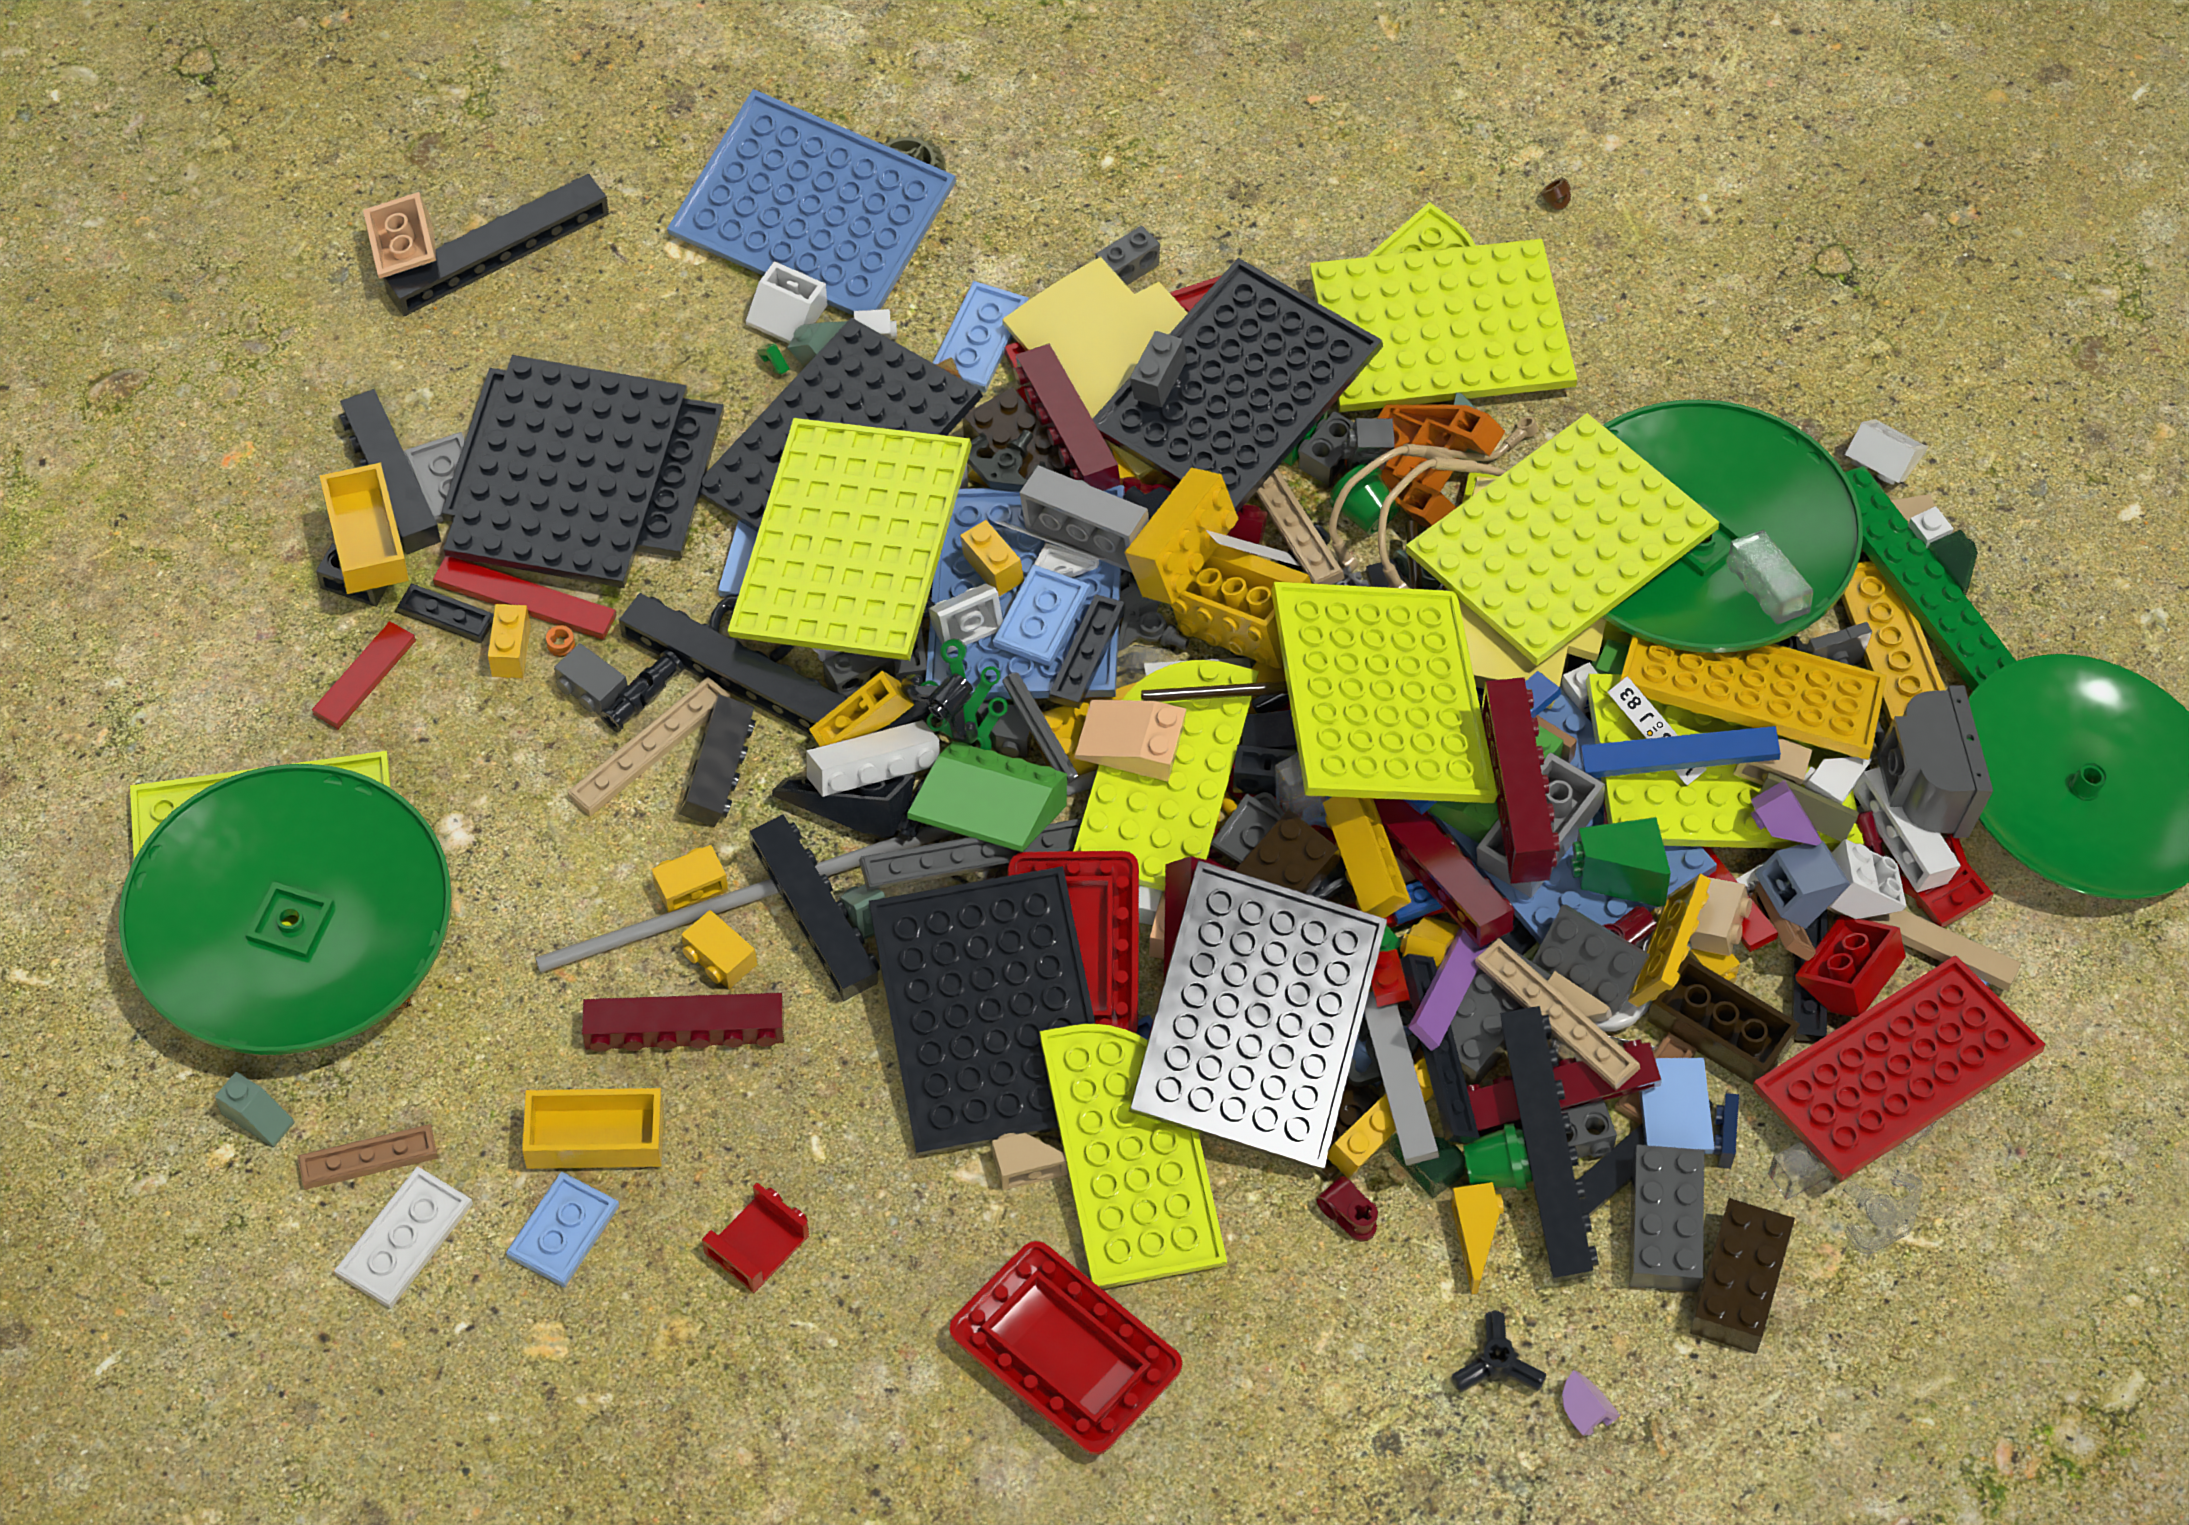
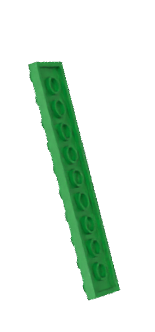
(1925, 585)

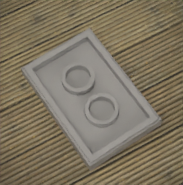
(434, 469)

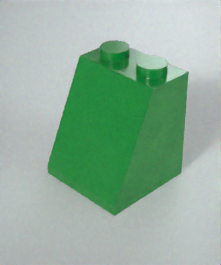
(1623, 861)

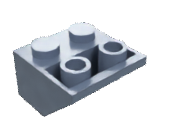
(1802, 881)

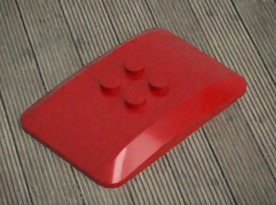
(1106, 919)
(1065, 1347)

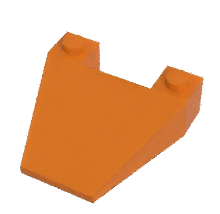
(1438, 426)

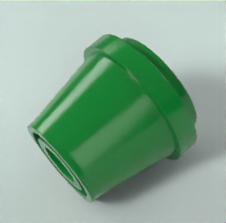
(1364, 499)
(1499, 1159)

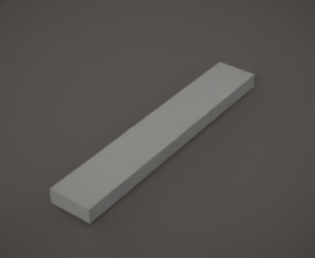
(1400, 1082)

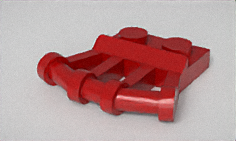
(1958, 897)

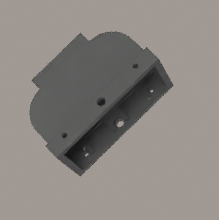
(1934, 766)

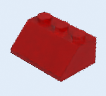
(1852, 965)

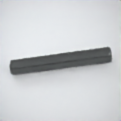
(1038, 725)

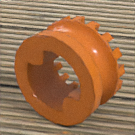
(569, 642)

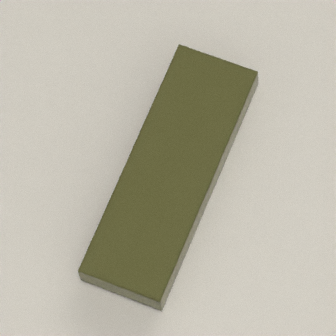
(1825, 814)

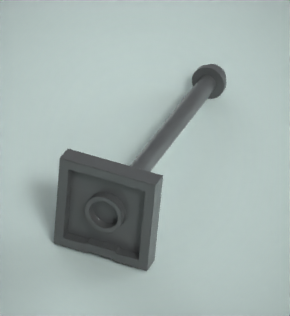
(1848, 648)

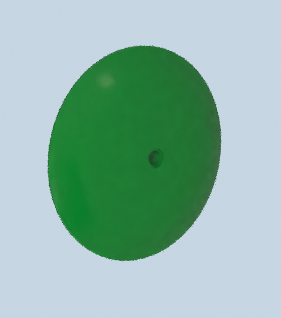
(2086, 774)

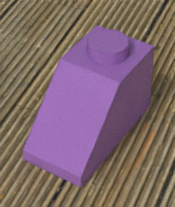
(1783, 815)

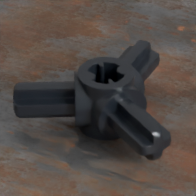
(1499, 1348)

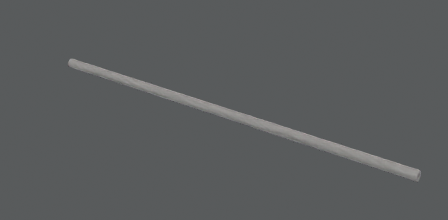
(748, 894)

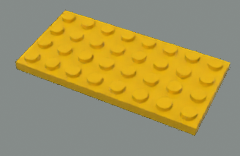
(1766, 687)

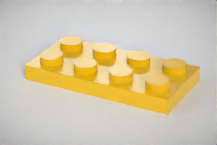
(1670, 940)

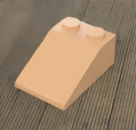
(400, 234)
(1132, 736)

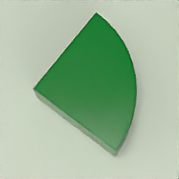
(772, 353)

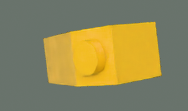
(863, 712)
(1476, 1219)

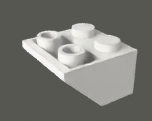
(786, 302)
(1873, 881)

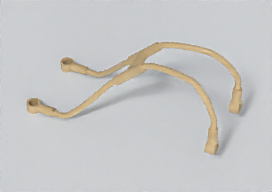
(1438, 458)

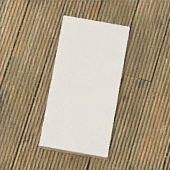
(403, 1237)

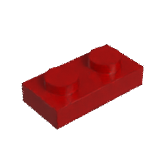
(1388, 979)

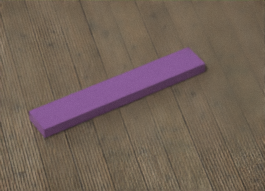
(1446, 990)

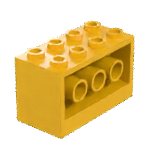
(1233, 604)

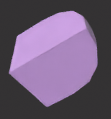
(1586, 1404)

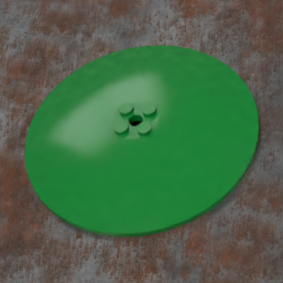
(1750, 477)
(274, 844)

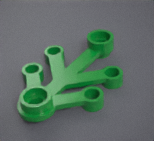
(977, 698)

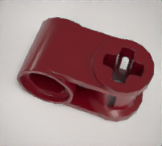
(1349, 1209)

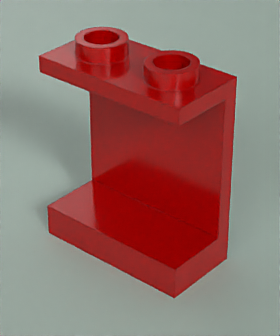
(758, 1239)

